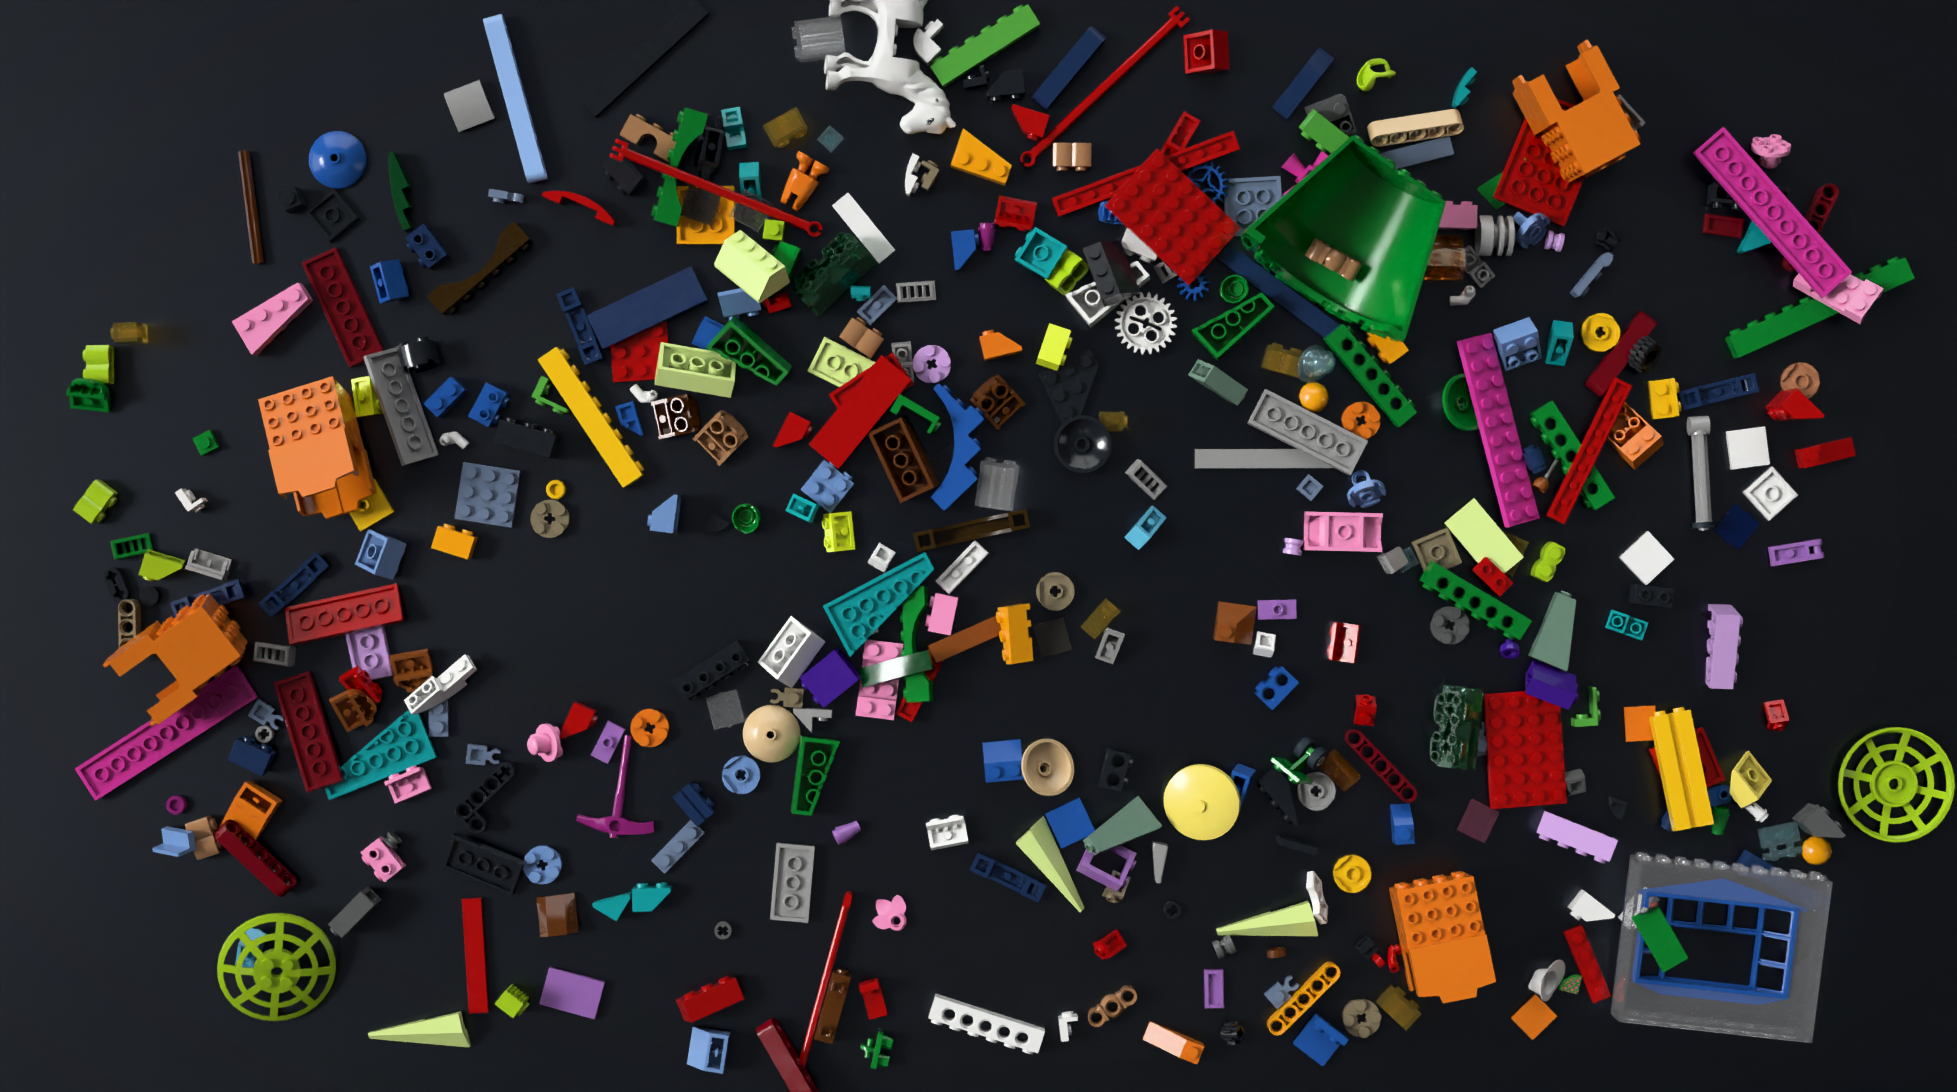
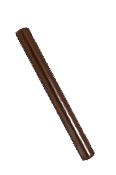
(251, 207)

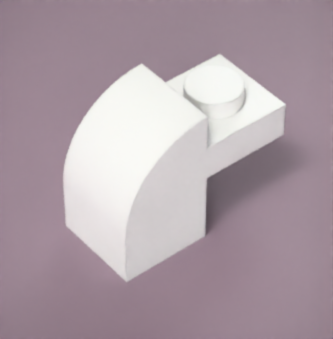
(923, 43)

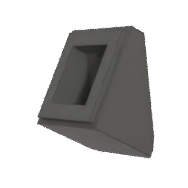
(1575, 782)

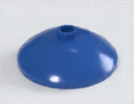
(350, 162)

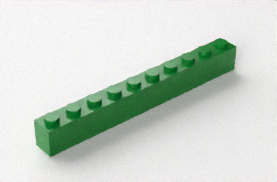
(1809, 311)

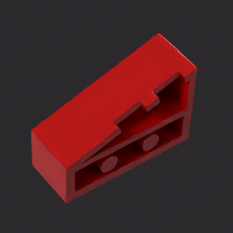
(709, 999)

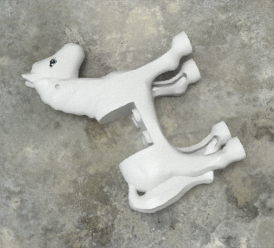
(891, 73)

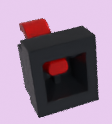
(1368, 949)

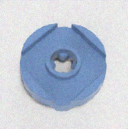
(739, 785)
(536, 873)

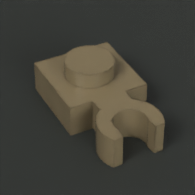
(791, 696)

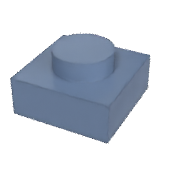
(1309, 487)

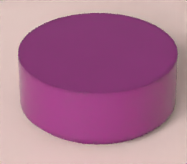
(176, 804)

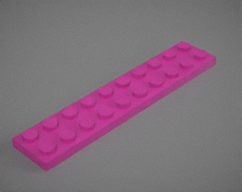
(1772, 212)
(1498, 430)
(152, 743)

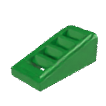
(115, 548)

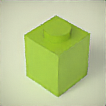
(774, 230)

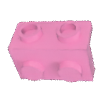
(408, 784)

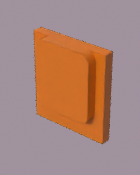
(1637, 723)
(1533, 1017)

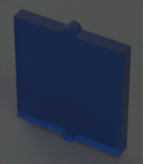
(1736, 526)

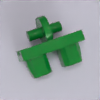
(878, 1059)

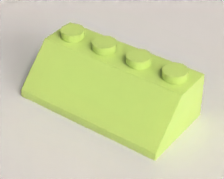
(751, 267)
(694, 370)

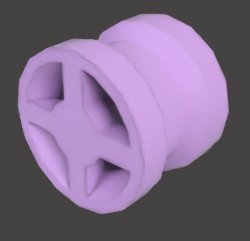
(1554, 241)
(1293, 546)

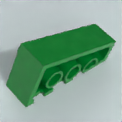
(749, 351)

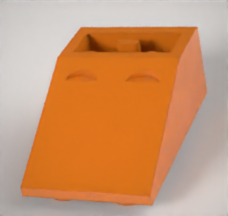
(1633, 437)
(252, 808)

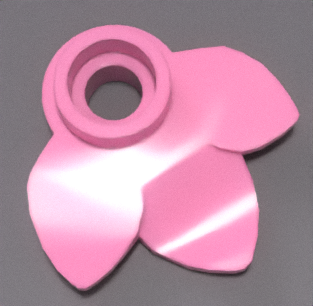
(888, 911)

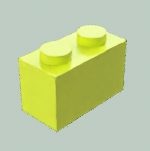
(1053, 347)

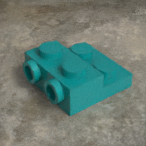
(1040, 253)

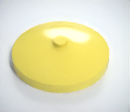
(1202, 802)

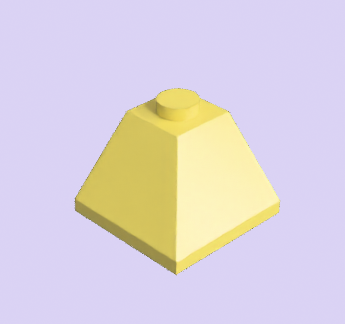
(1748, 780)

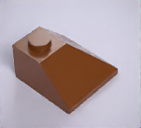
(1234, 623)

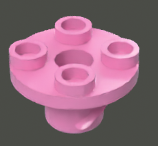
(1770, 150)
(546, 742)

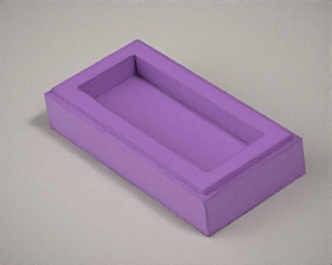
(1214, 988)

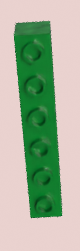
(1406, 408)
(1550, 411)
(1518, 622)

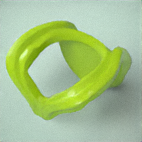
(1367, 77)

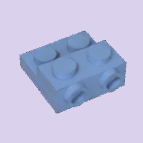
(828, 486)

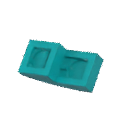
(734, 128)

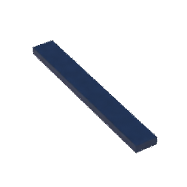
(1277, 291)

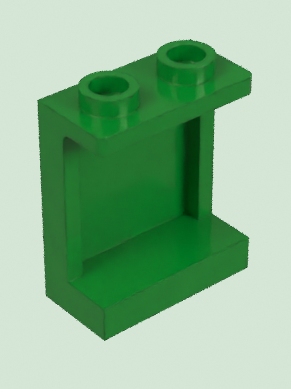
(903, 401)

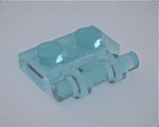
(1777, 835)

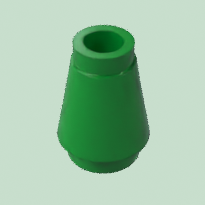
(1720, 818)

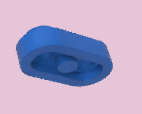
(1714, 794)

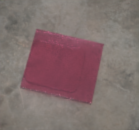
(1478, 821)

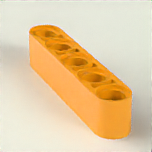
(1313, 995)

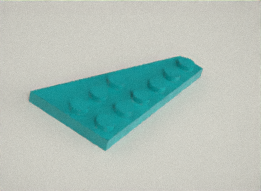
(869, 605)
(390, 752)

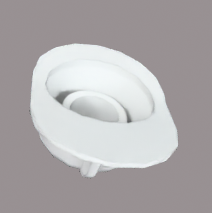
(1547, 980)

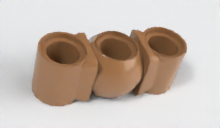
(1333, 259)
(1117, 998)

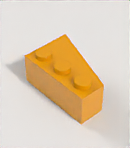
(979, 160)
(1015, 633)

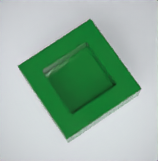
(206, 442)

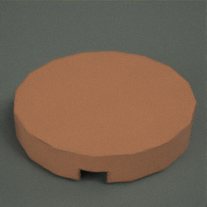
(1802, 377)

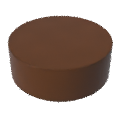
(1276, 952)

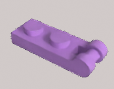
(1795, 552)

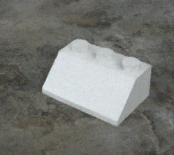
(791, 652)

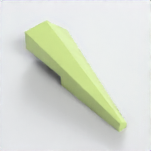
(1043, 851)
(1289, 921)
(441, 1030)

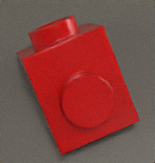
(1365, 710)

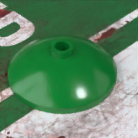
(1458, 404)

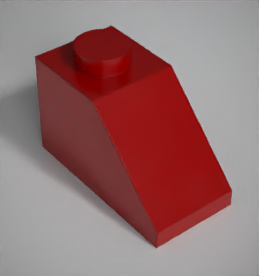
(1031, 122)
(793, 430)
(578, 720)

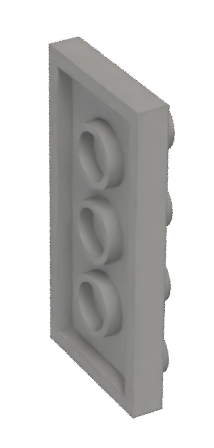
(792, 882)

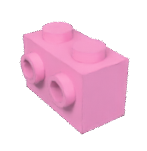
(382, 859)

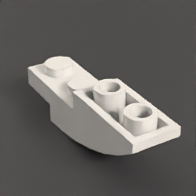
(440, 689)

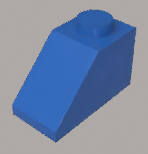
(964, 246)
(1243, 779)
(1402, 824)

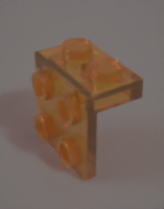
(1446, 259)

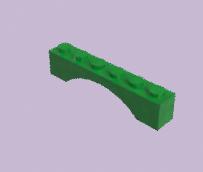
(690, 127)
(918, 686)

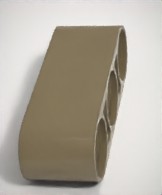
(125, 617)

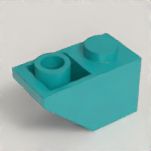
(647, 897)

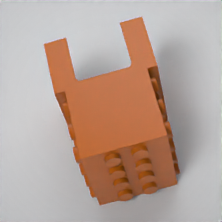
(1588, 133)
(317, 448)
(191, 646)
(1442, 936)

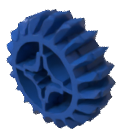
(1211, 189)

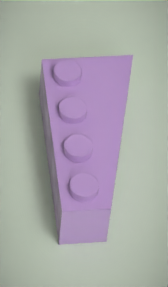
(1723, 646)
(1576, 836)

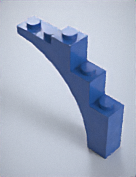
(959, 477)

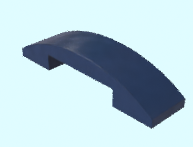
(1303, 83)
(580, 326)
(1718, 391)
(294, 585)
(222, 594)
(1008, 877)

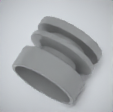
(1494, 235)

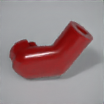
(1391, 957)

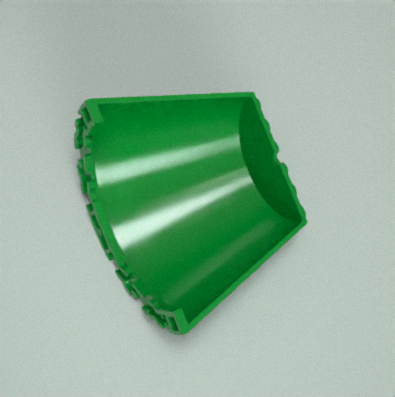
(1366, 212)

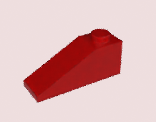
(1825, 453)

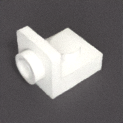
(187, 499)
(1064, 1028)

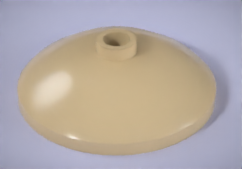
(785, 731)
(1056, 765)

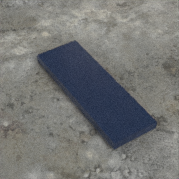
(647, 308)

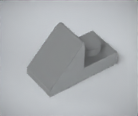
(1393, 560)
(1109, 645)
(806, 715)

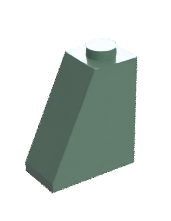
(1218, 382)

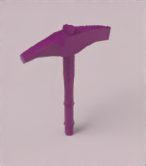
(616, 824)

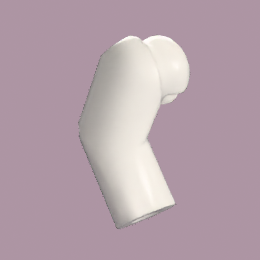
(1464, 298)
(644, 396)
(453, 438)

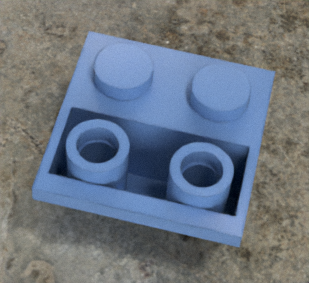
(1517, 343)
(708, 1049)

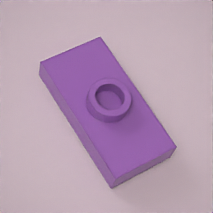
(1276, 609)
(608, 742)

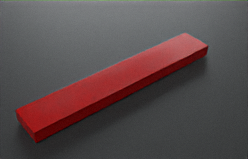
(475, 955)

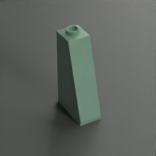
(1555, 633)
(1125, 826)

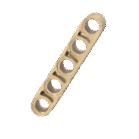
(1415, 127)

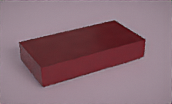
(1723, 226)

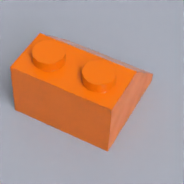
(997, 345)

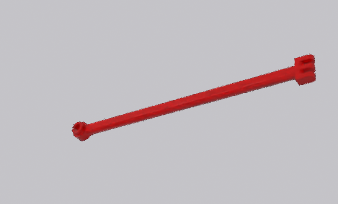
(1106, 85)
(711, 187)
(826, 977)

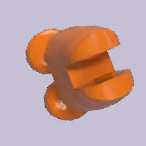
(803, 184)

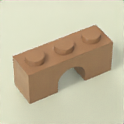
(637, 129)

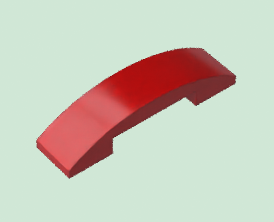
(559, 196)

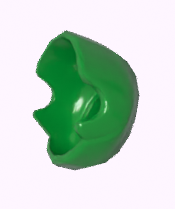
(1234, 289)
(746, 518)

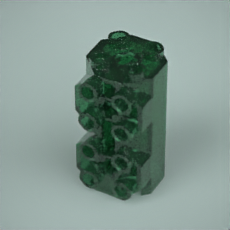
(830, 278)
(1459, 720)

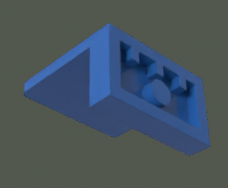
(1319, 1039)

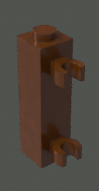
(833, 1006)

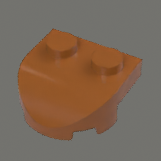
(411, 669)
(354, 708)

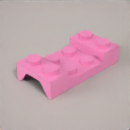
(1849, 297)
(1342, 531)
(879, 699)

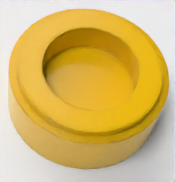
(556, 489)

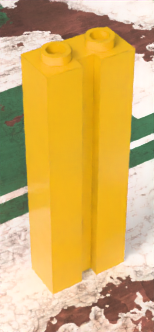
(1681, 769)

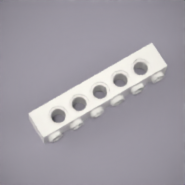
(961, 1009)

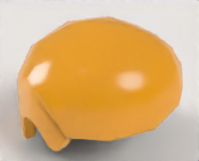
(1313, 397)
(1816, 850)

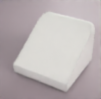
(881, 557)
(1264, 644)

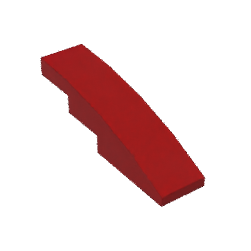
(1181, 134)

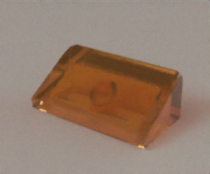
(1340, 770)

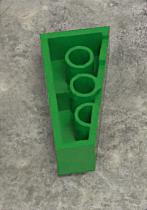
(1228, 329)
(812, 766)

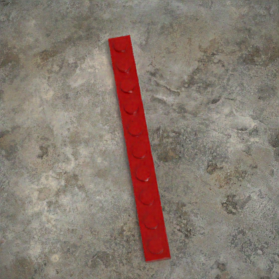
(1109, 186)

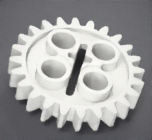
(1151, 307)

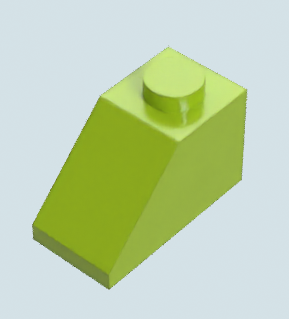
(158, 565)

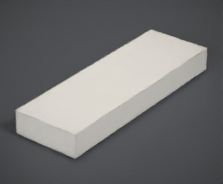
(962, 567)

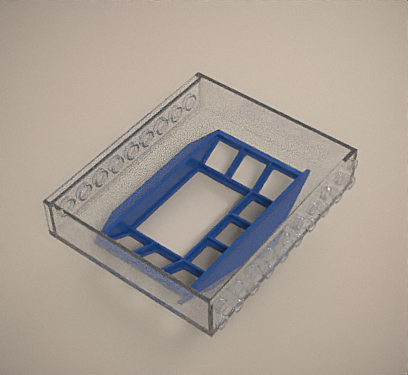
(1719, 1005)

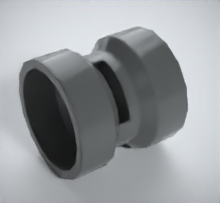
(1228, 945)

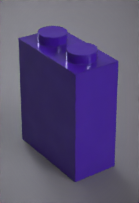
(830, 677)
(1551, 684)

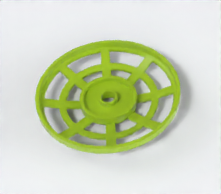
(1906, 787)
(272, 958)

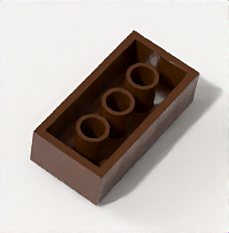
(903, 459)

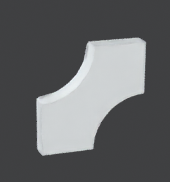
(1319, 906)

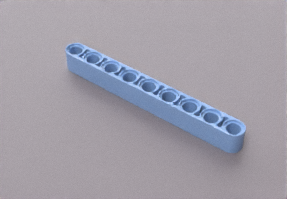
(515, 98)

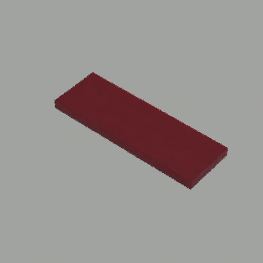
(342, 306)
(308, 731)

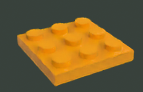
(698, 233)

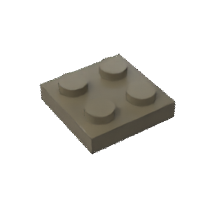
(1438, 548)

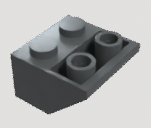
(1336, 111)
(1816, 822)

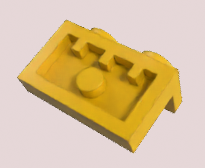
(1664, 398)

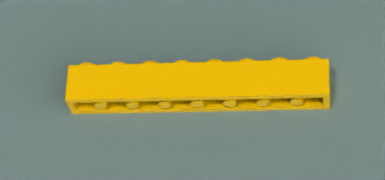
(591, 417)

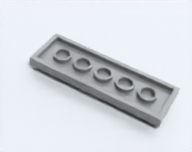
(400, 407)
(1307, 432)

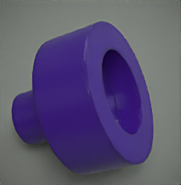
(1510, 649)

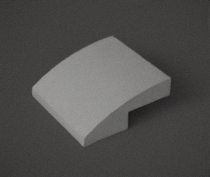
(469, 105)

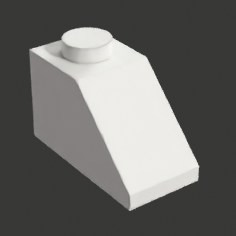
(1588, 908)

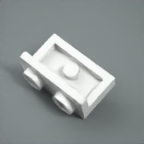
(947, 832)

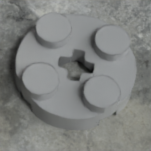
(1324, 797)

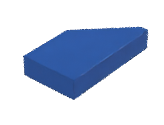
(629, 417)

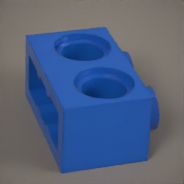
(1279, 691)

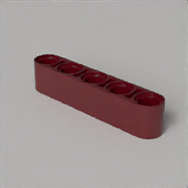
(1812, 217)
(1618, 355)
(1389, 769)
(255, 858)
(785, 1057)

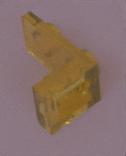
(1113, 420)
(1100, 618)

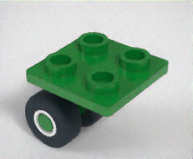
(1307, 755)

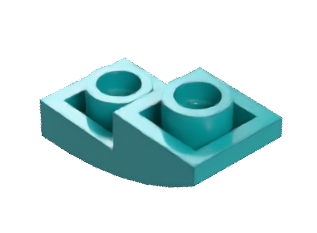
(1460, 96)
(861, 293)
(1626, 625)

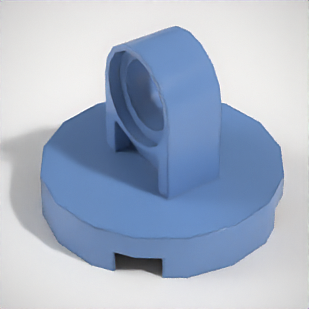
(1530, 229)
(1366, 492)

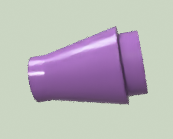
(846, 832)

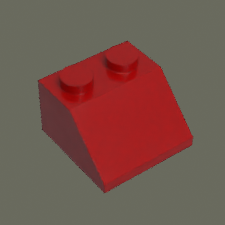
(1206, 52)

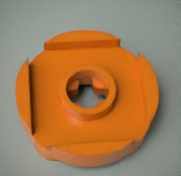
(1360, 409)
(655, 718)

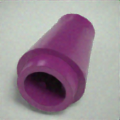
(987, 235)

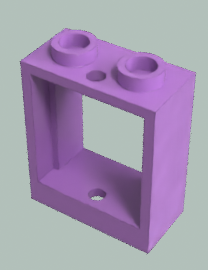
(1102, 877)

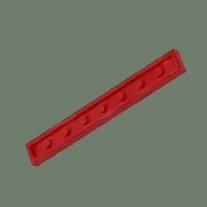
(1589, 450)

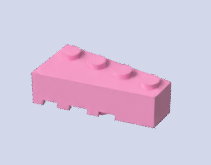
(270, 318)

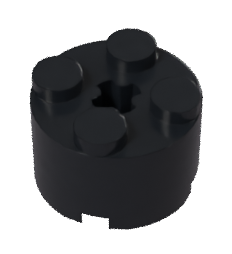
(418, 355)

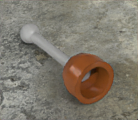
(1542, 483)

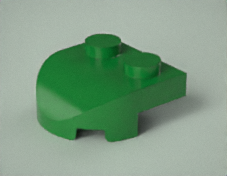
(89, 395)

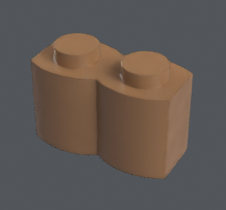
(1072, 156)
(861, 337)
(204, 836)

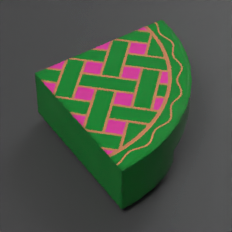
(1571, 984)

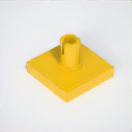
(372, 509)

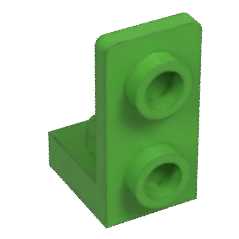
(543, 387)
(1582, 719)

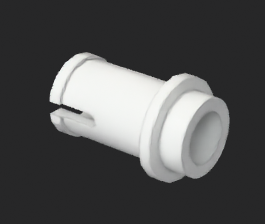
(1759, 813)

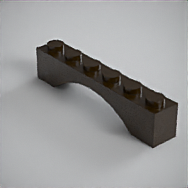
(510, 242)
(971, 530)

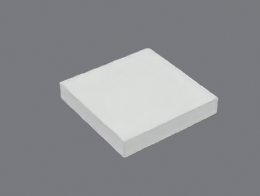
(1747, 447)
(1770, 493)
(1646, 558)

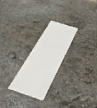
(863, 227)

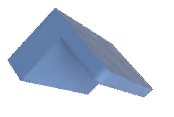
(176, 842)

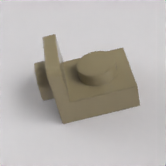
(929, 178)
(1112, 895)

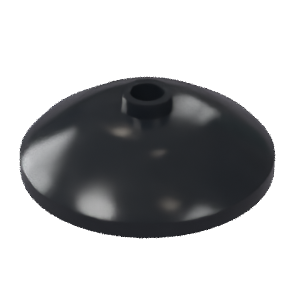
(1093, 434)

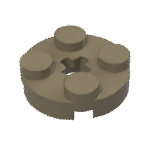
(558, 511)
(1046, 584)
(1350, 1017)

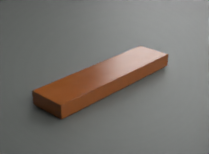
(965, 639)

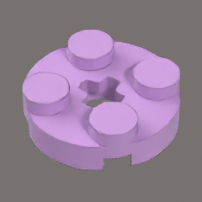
(935, 374)

